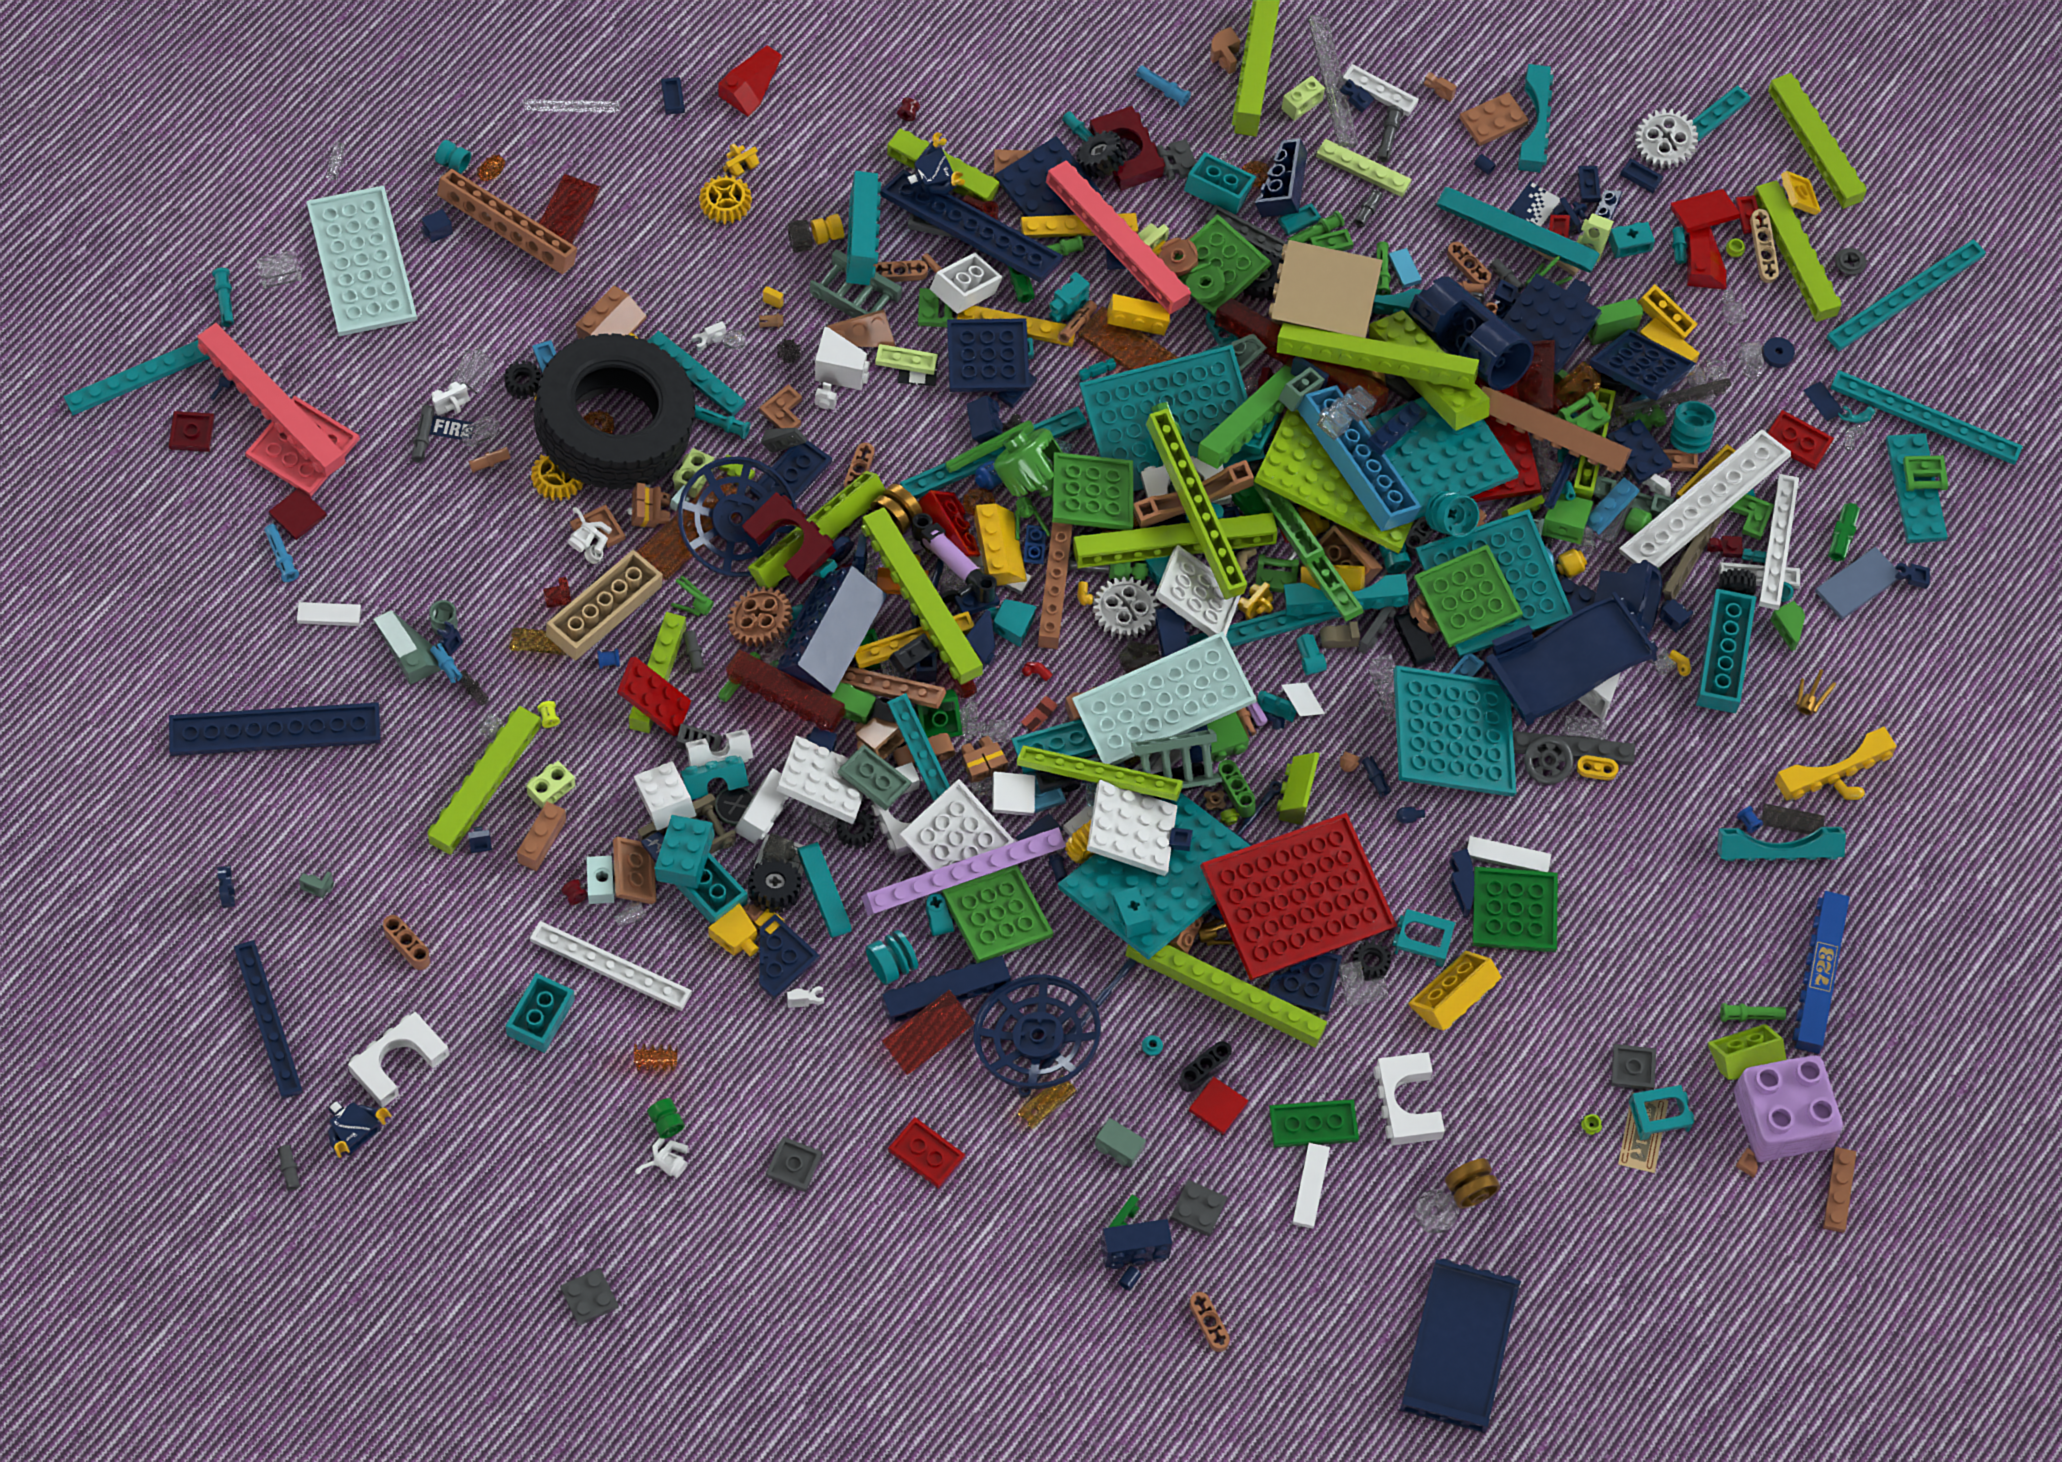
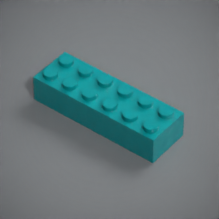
(863, 228)
(1726, 651)

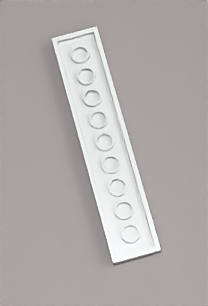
(1706, 500)

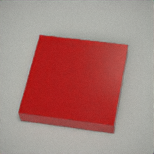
(1218, 1105)

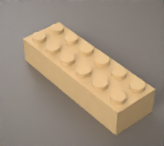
(604, 605)

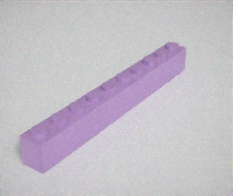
(963, 871)

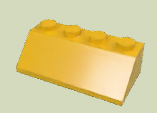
(998, 544)
(1455, 990)

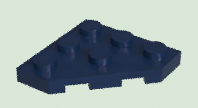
(782, 957)
(1308, 983)

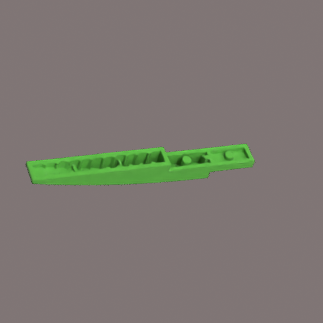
(1310, 553)

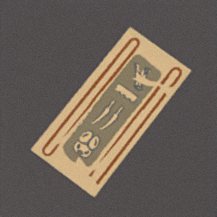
(1642, 1153)

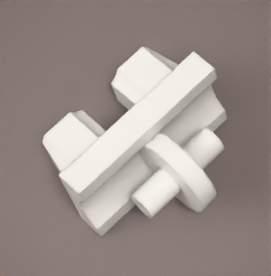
(451, 399)

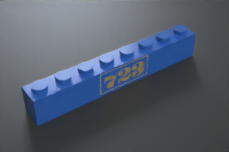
(1821, 972)

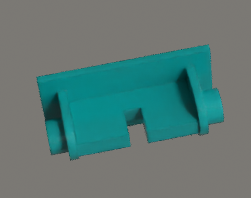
(1276, 705)

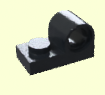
(912, 653)
(1051, 781)

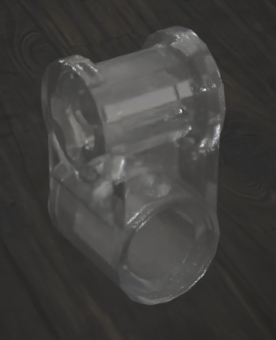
(1751, 359)

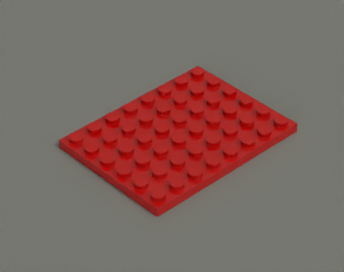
(1298, 896)

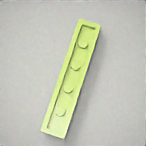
(1363, 168)

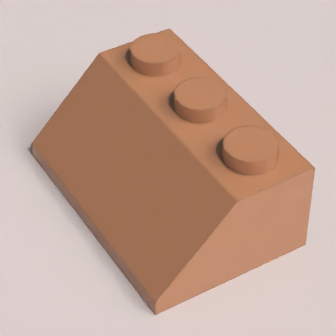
(611, 314)
(1345, 548)

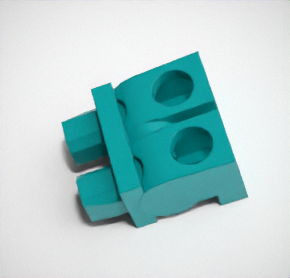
(1069, 298)

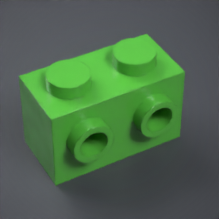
(858, 704)

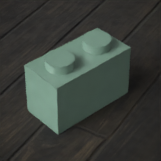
(1295, 390)
(1120, 1143)

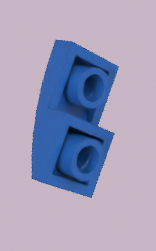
(1034, 545)

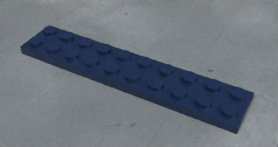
(974, 228)
(274, 729)

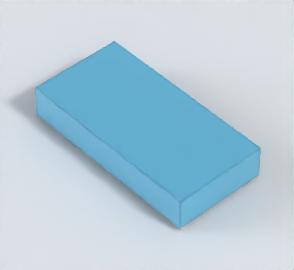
(1404, 268)

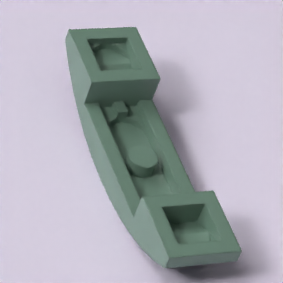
(1653, 504)

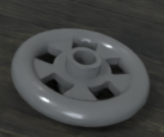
(1537, 772)

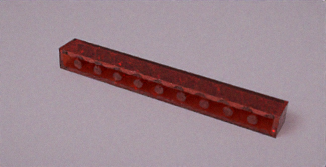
(1244, 321)

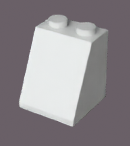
(840, 362)
(1600, 698)

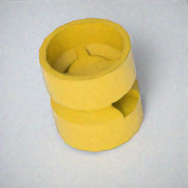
(826, 229)

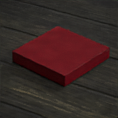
(191, 431)
(297, 513)

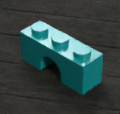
(730, 769)

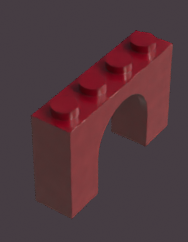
(1128, 126)
(778, 513)

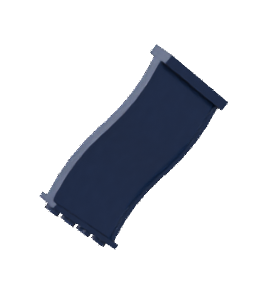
(1572, 658)
(1460, 1345)

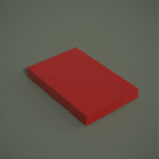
(1705, 210)
(1803, 440)
(926, 1152)

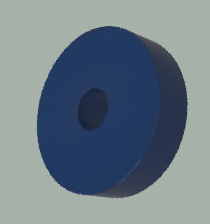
(1783, 346)
(843, 547)

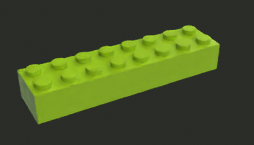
(1255, 67)
(1455, 404)

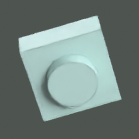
(675, 500)

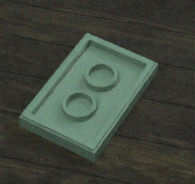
(874, 777)

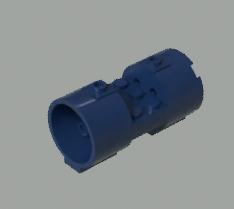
(1472, 331)

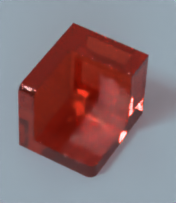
(557, 595)

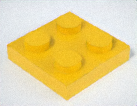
(1800, 193)

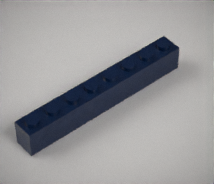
(1172, 639)

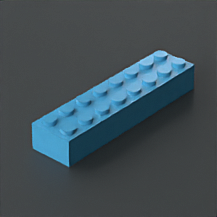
(1366, 471)

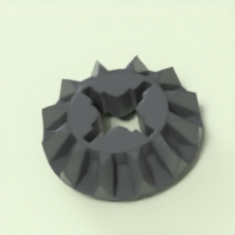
(1854, 256)

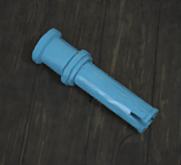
(1170, 90)
(283, 559)

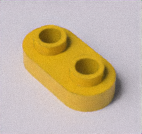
(1597, 766)

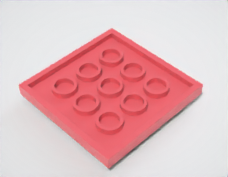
(285, 461)

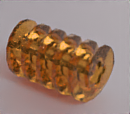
(655, 1057)

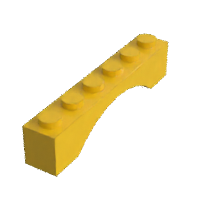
(1801, 779)

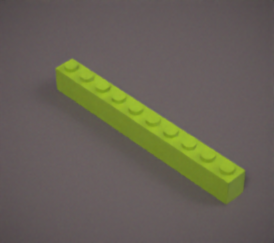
(1377, 356)
(1196, 504)
(1161, 540)
(922, 595)
(1234, 993)

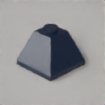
(982, 639)

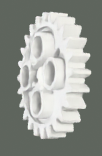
(1681, 129)
(1125, 608)

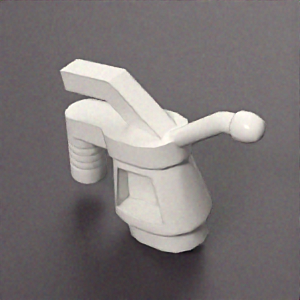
(584, 535)
(667, 1161)

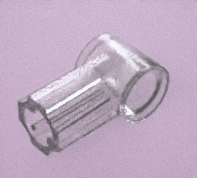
(1696, 378)

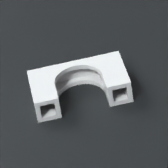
(1157, 480)
(891, 826)
(410, 1033)
(1404, 1126)

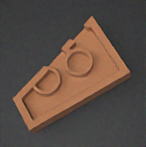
(866, 330)

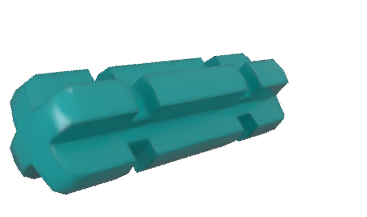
(1097, 369)
(1756, 556)

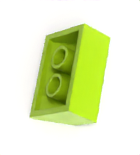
(1297, 788)
(1747, 1049)

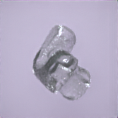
(1853, 434)

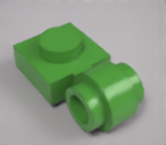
(1656, 418)
(1122, 570)

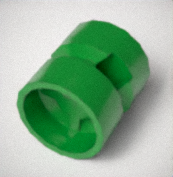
(666, 1118)

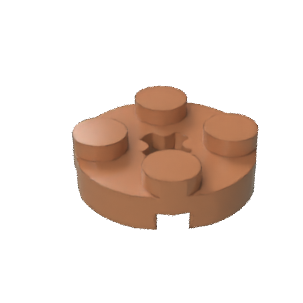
(1181, 247)
(1420, 610)

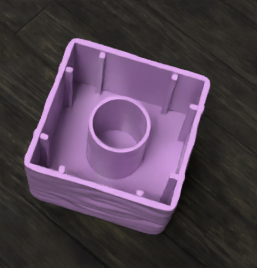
(1788, 1108)

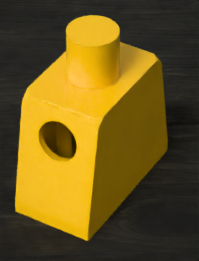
(735, 932)

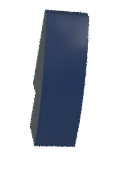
(1462, 880)

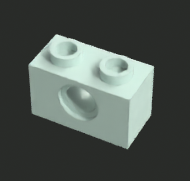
(598, 868)

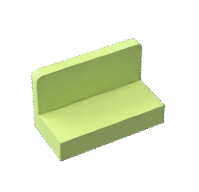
(1153, 236)

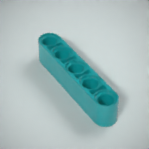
(824, 890)

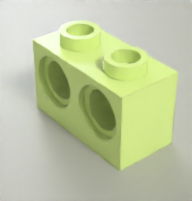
(1303, 98)
(1595, 237)
(688, 469)
(554, 788)

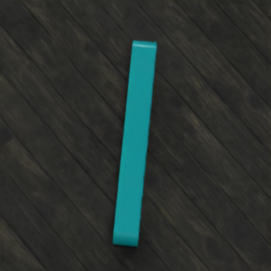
(1517, 229)

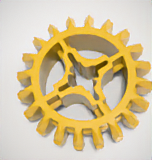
(726, 205)
(551, 482)
(1077, 844)

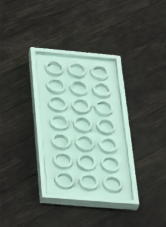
(361, 260)
(1165, 698)

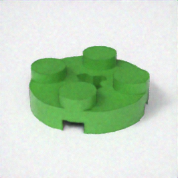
(1210, 292)

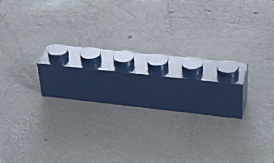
(963, 983)

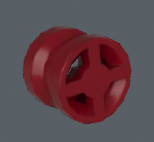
(908, 109)
(574, 892)

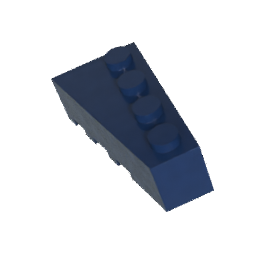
(1285, 180)

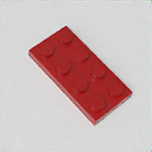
(654, 696)

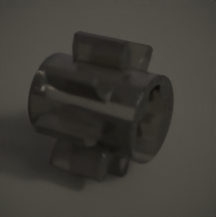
(788, 351)

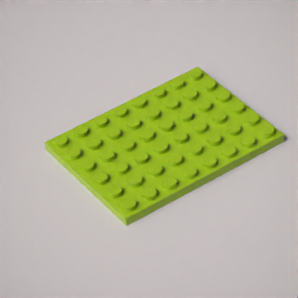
(1305, 473)

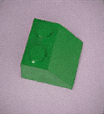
(941, 720)

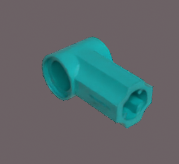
(1312, 659)

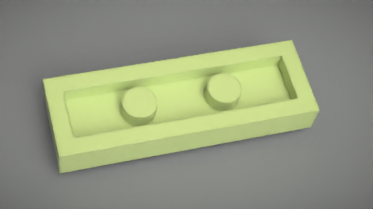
(906, 359)

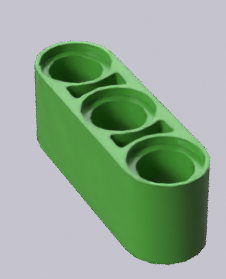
(1236, 780)

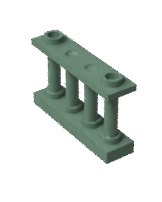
(886, 287)
(1183, 742)

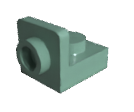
(315, 886)

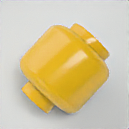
(1571, 563)

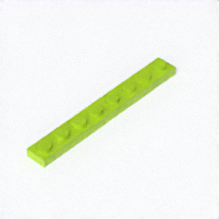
(1095, 771)

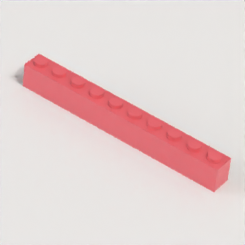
(1118, 237)
(271, 400)

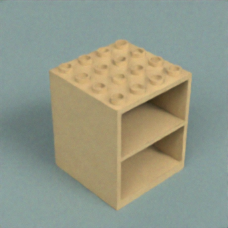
(1325, 289)

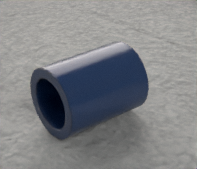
(1484, 164)
(1129, 1278)

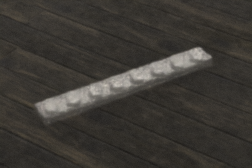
(1332, 81)

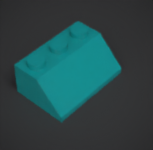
(1219, 183)

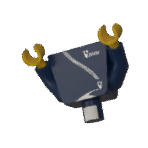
(934, 170)
(354, 1126)

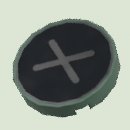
(732, 804)

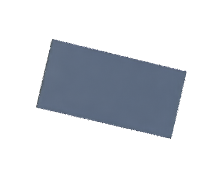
(1858, 583)

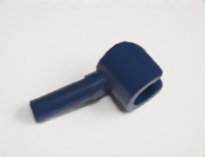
(223, 382)
(1278, 721)

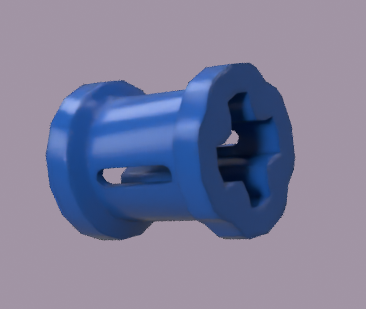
(608, 658)
(1749, 819)

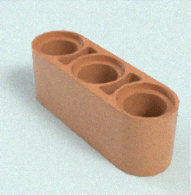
(940, 744)
(404, 933)

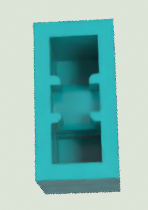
(1631, 239)
(1132, 912)

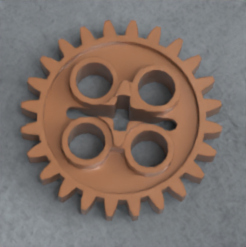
(760, 617)

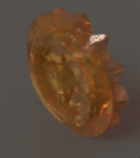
(491, 167)
(1257, 167)
(604, 417)
(969, 499)

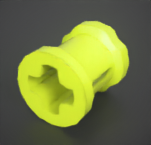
(546, 722)

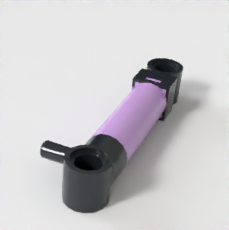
(933, 539)

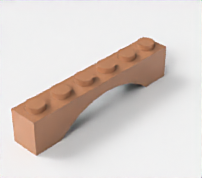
(1162, 507)

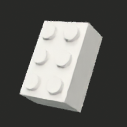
(966, 283)
(664, 794)
(762, 809)

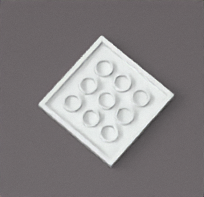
(1194, 593)
(813, 779)
(1131, 828)
(953, 829)

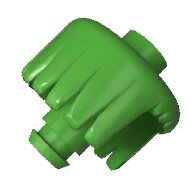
(1026, 462)

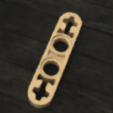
(1764, 246)

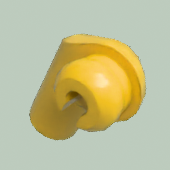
(1082, 595)
(1682, 661)
(1849, 793)

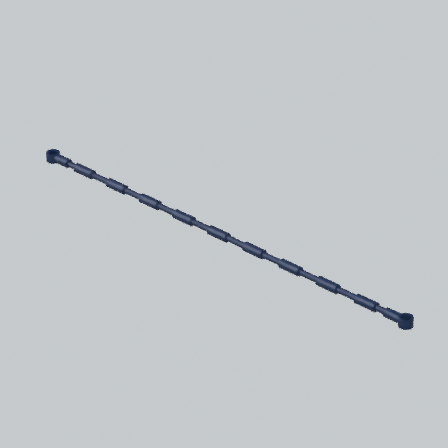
(1131, 962)

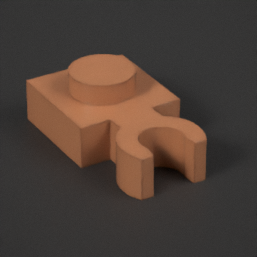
(1442, 87)

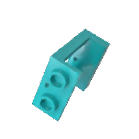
(1404, 943)
(1646, 1127)

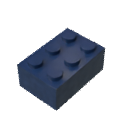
(1136, 1243)

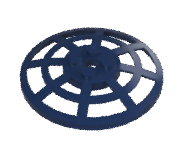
(723, 510)
(1037, 1023)

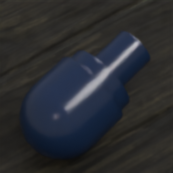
(1409, 814)

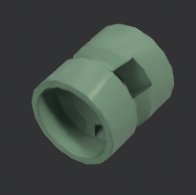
(441, 612)

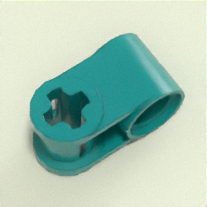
(939, 918)

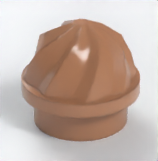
(1349, 762)

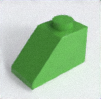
(1789, 623)

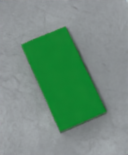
(1313, 1123)

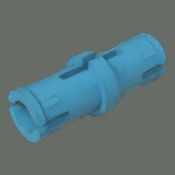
(446, 663)

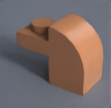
(1223, 47)

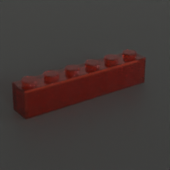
(786, 691)

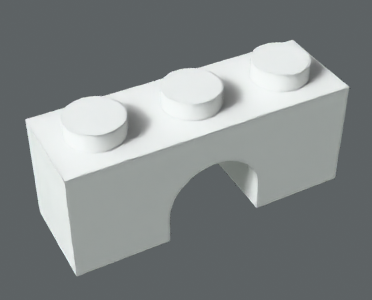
(737, 744)

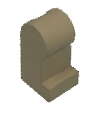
(1340, 636)

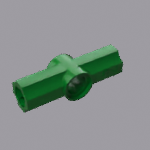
(1022, 286)
(1844, 532)

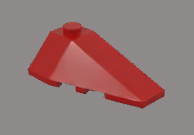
(749, 81)
(1704, 261)
(949, 513)

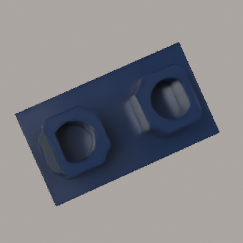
(1578, 210)

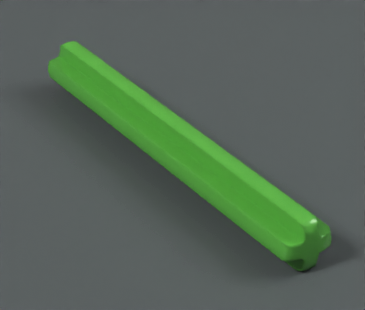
(986, 447)

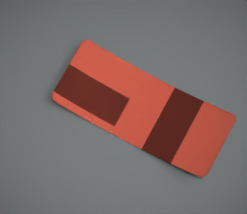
(1039, 713)

